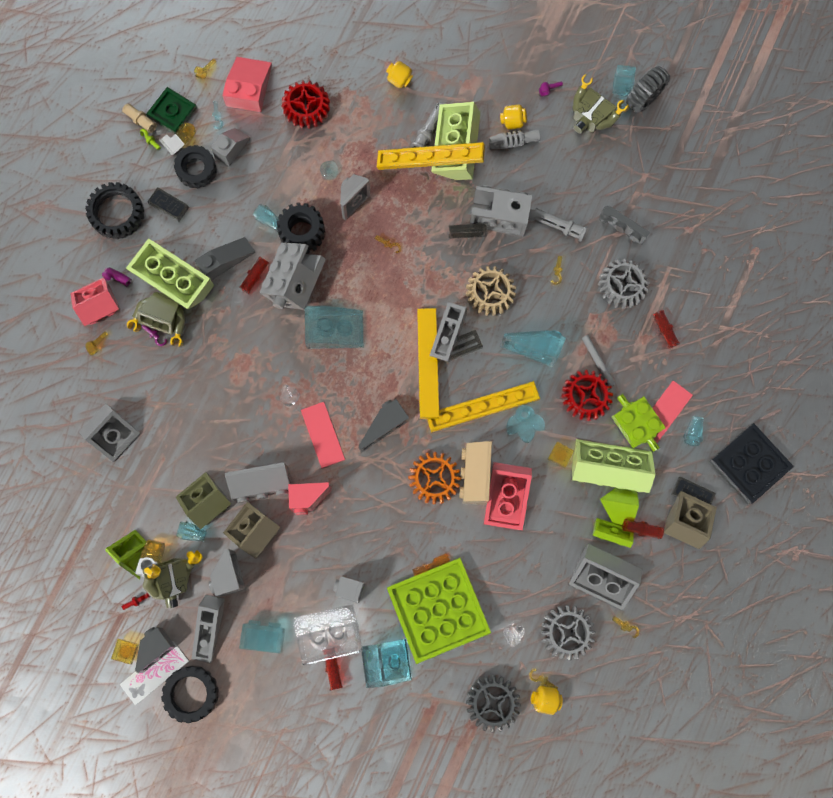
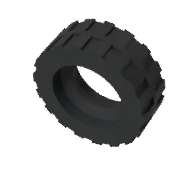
(189, 154)

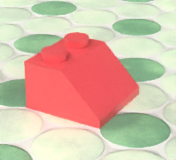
(94, 302)
(307, 496)

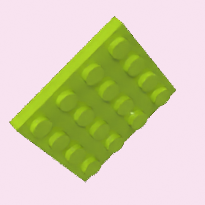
(438, 610)

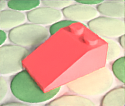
(247, 84)
(508, 496)

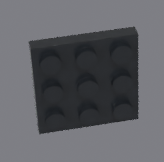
(752, 463)

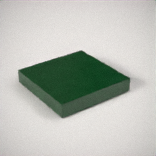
(171, 110)

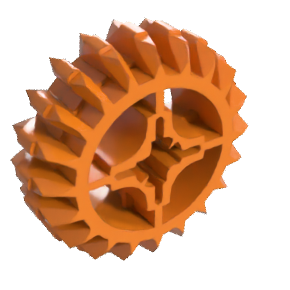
(427, 472)

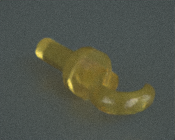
(387, 243)
(557, 269)
(625, 626)
(544, 680)

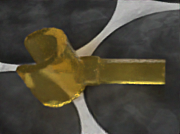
(202, 72)
(91, 345)

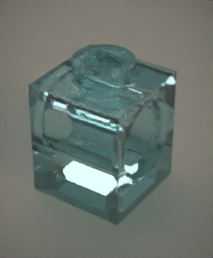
(623, 80)

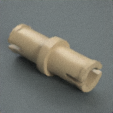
(139, 118)

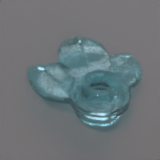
(525, 426)

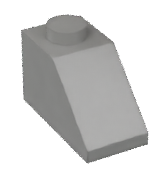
(229, 145)
(348, 589)

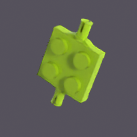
(638, 422)

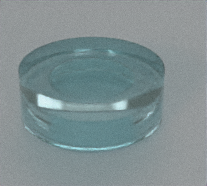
(329, 170)

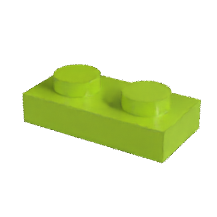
(612, 532)

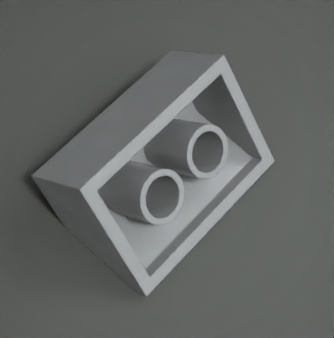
(258, 482)
(606, 576)

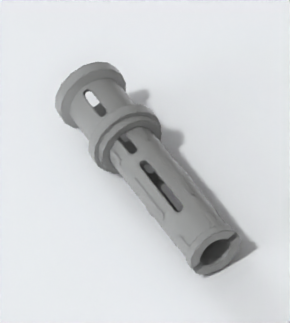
(425, 134)
(568, 227)

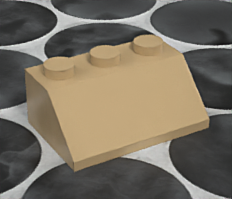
(476, 473)

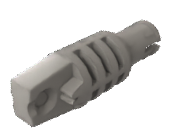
(513, 139)

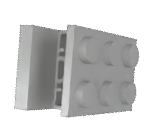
(508, 210)
(292, 276)

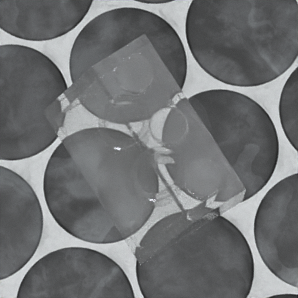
(328, 634)

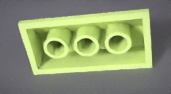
(457, 125)
(170, 275)
(613, 466)

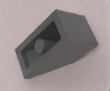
(152, 648)

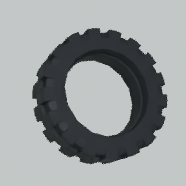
(168, 694)

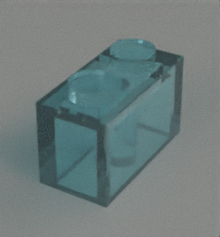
(262, 637)

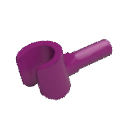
(545, 87)

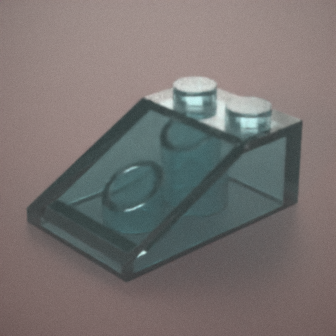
(333, 327)
(535, 345)

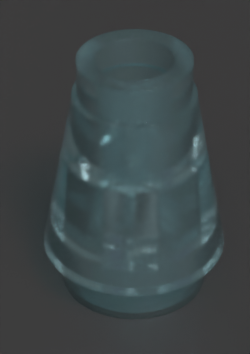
(265, 216)
(694, 431)
(190, 532)

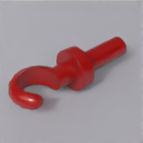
(135, 601)

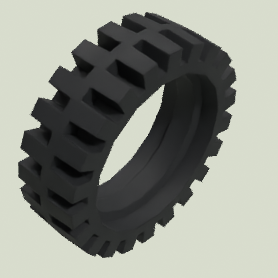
(106, 192)

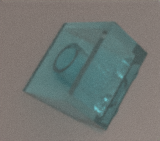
(386, 663)

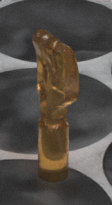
(438, 561)

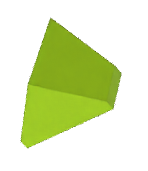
(621, 505)
(128, 551)

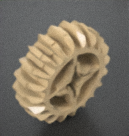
(484, 287)

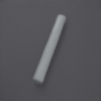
(597, 359)

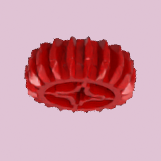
(316, 102)
(602, 405)

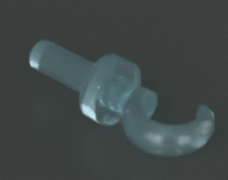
(217, 114)

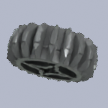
(648, 89)
(485, 709)

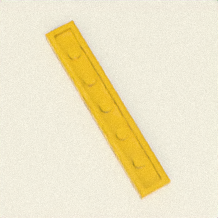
(431, 156)
(427, 365)
(484, 406)

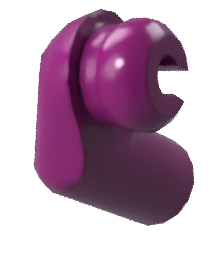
(118, 276)

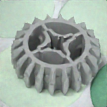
(638, 286)
(562, 639)

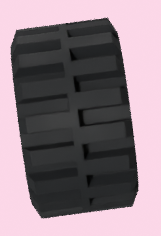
(299, 214)

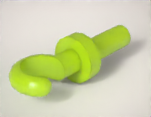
(149, 139)

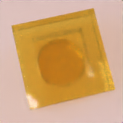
(560, 455)
(124, 651)

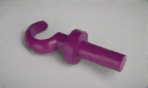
(153, 334)

